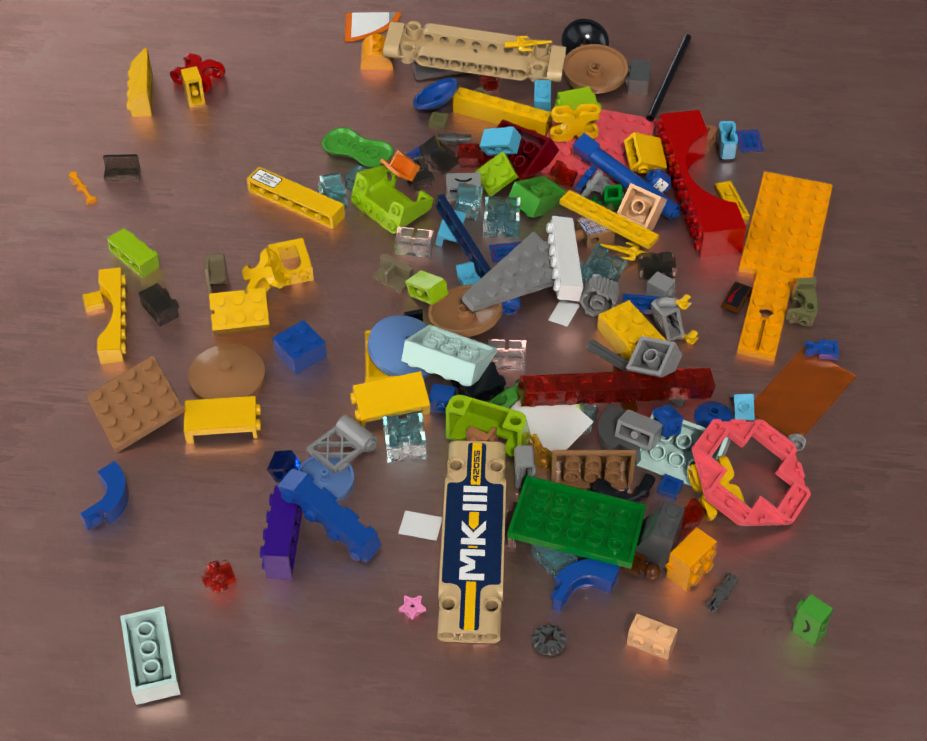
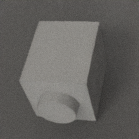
(661, 286)

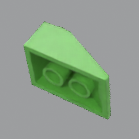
(537, 195)

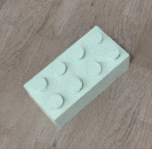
(150, 655)

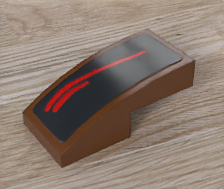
(736, 297)

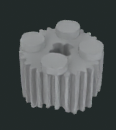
(599, 295)

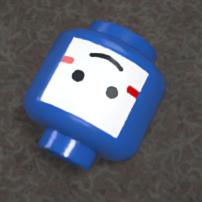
(659, 179)

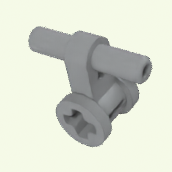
(597, 184)

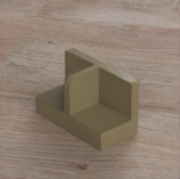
(215, 270)
(393, 273)

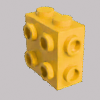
(644, 152)

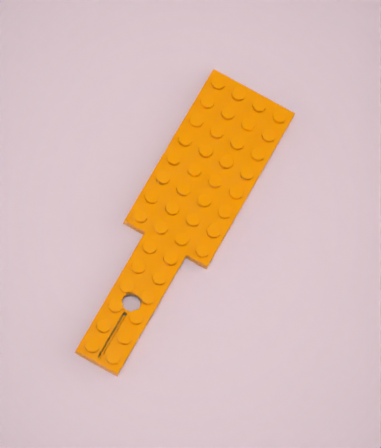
(779, 250)

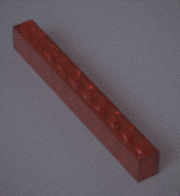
(614, 387)

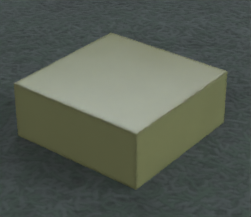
(438, 120)

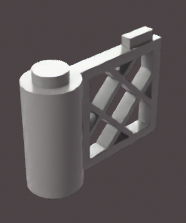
(353, 435)

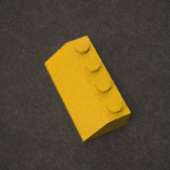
(140, 85)

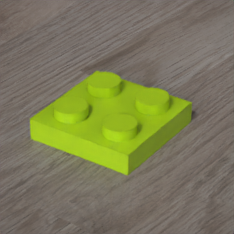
(497, 173)

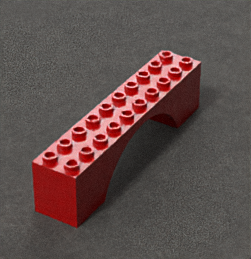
(712, 222)

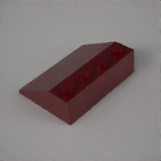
(533, 152)

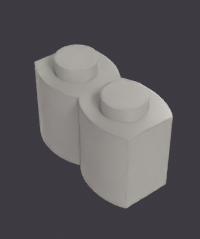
(523, 464)

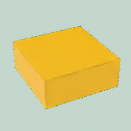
(93, 301)

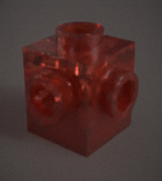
(225, 578)

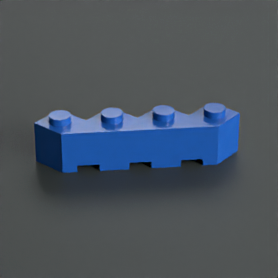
(320, 507)

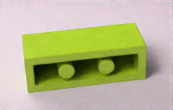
(133, 252)

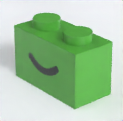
(811, 619)

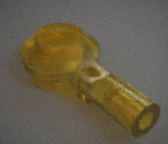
(543, 454)

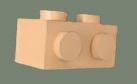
(652, 636)

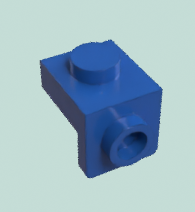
(670, 419)

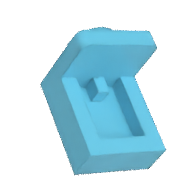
(466, 274)

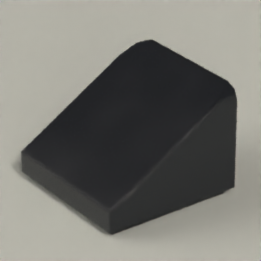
(418, 314)

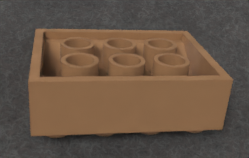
(584, 467)

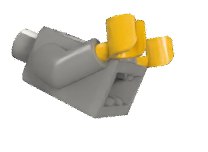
(668, 318)

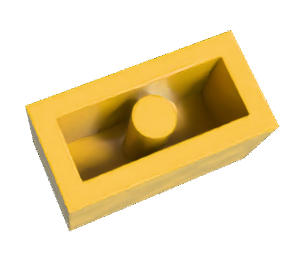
(193, 86)

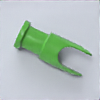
(508, 396)

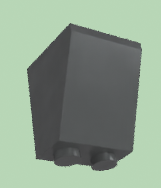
(661, 533)

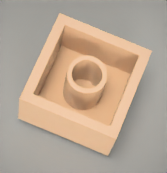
(641, 206)

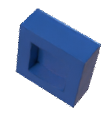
(670, 487)

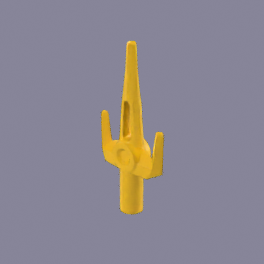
(522, 43)
(633, 251)

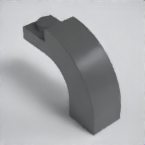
(607, 427)

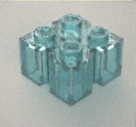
(501, 217)
(602, 263)
(404, 437)

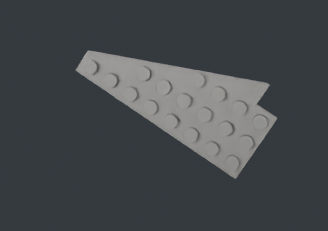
(516, 275)

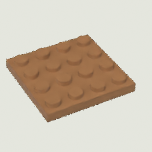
(135, 403)

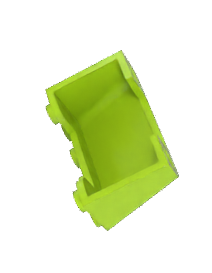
(383, 202)
(468, 411)

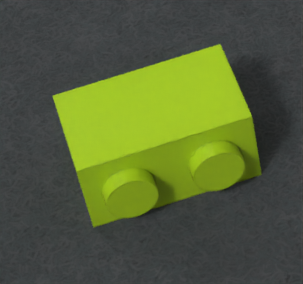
(427, 287)

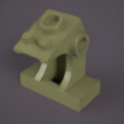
(807, 298)

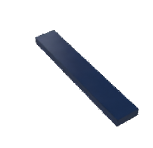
(461, 235)

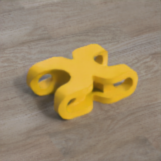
(574, 122)
(265, 273)
(696, 485)

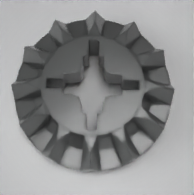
(551, 647)

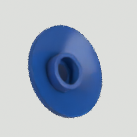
(711, 410)

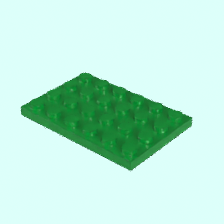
(577, 521)

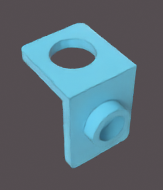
(743, 406)

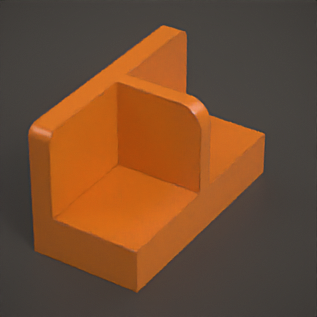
(402, 166)

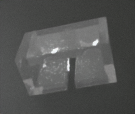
(419, 246)
(509, 359)

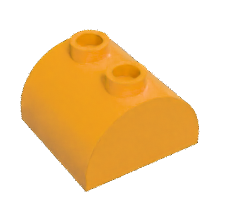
(372, 54)

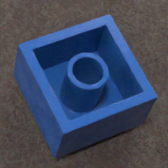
(299, 347)

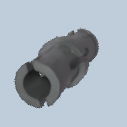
(455, 139)
(721, 592)

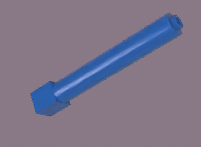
(590, 152)

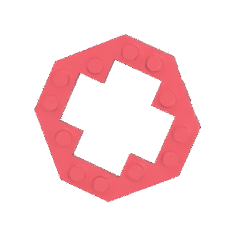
(711, 473)

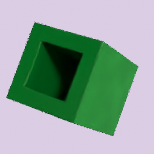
(613, 196)

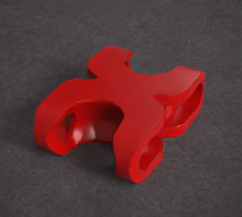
(205, 70)

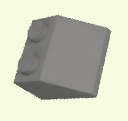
(654, 357)

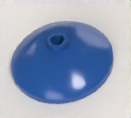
(436, 94)

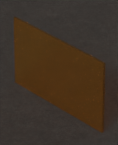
(801, 393)

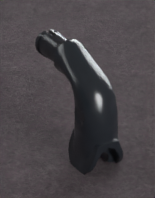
(639, 494)

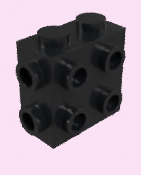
(486, 387)

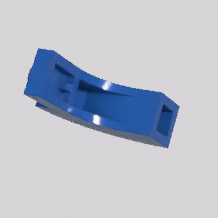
(113, 502)
(583, 574)

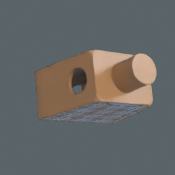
(592, 233)

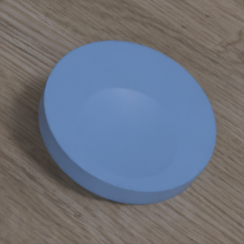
(337, 483)

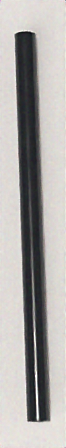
(668, 78)

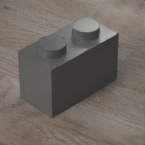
(638, 76)

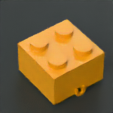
(691, 559)

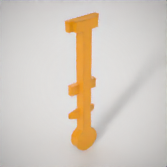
(74, 176)

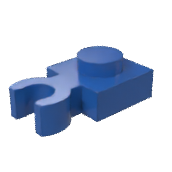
(587, 175)
(824, 349)

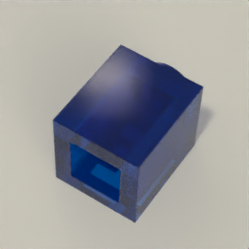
(282, 463)

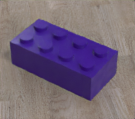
(280, 537)

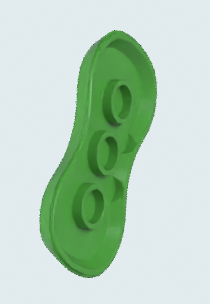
(350, 144)

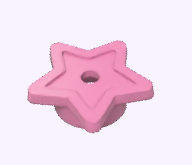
(415, 611)

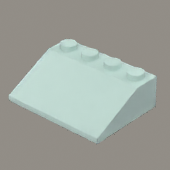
(448, 354)
(674, 453)

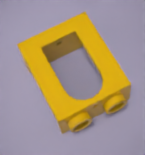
(292, 249)

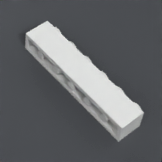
(564, 258)

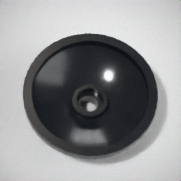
(583, 32)

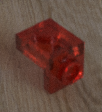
(562, 174)
(693, 514)

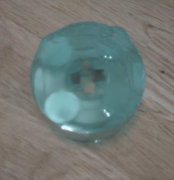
(468, 200)

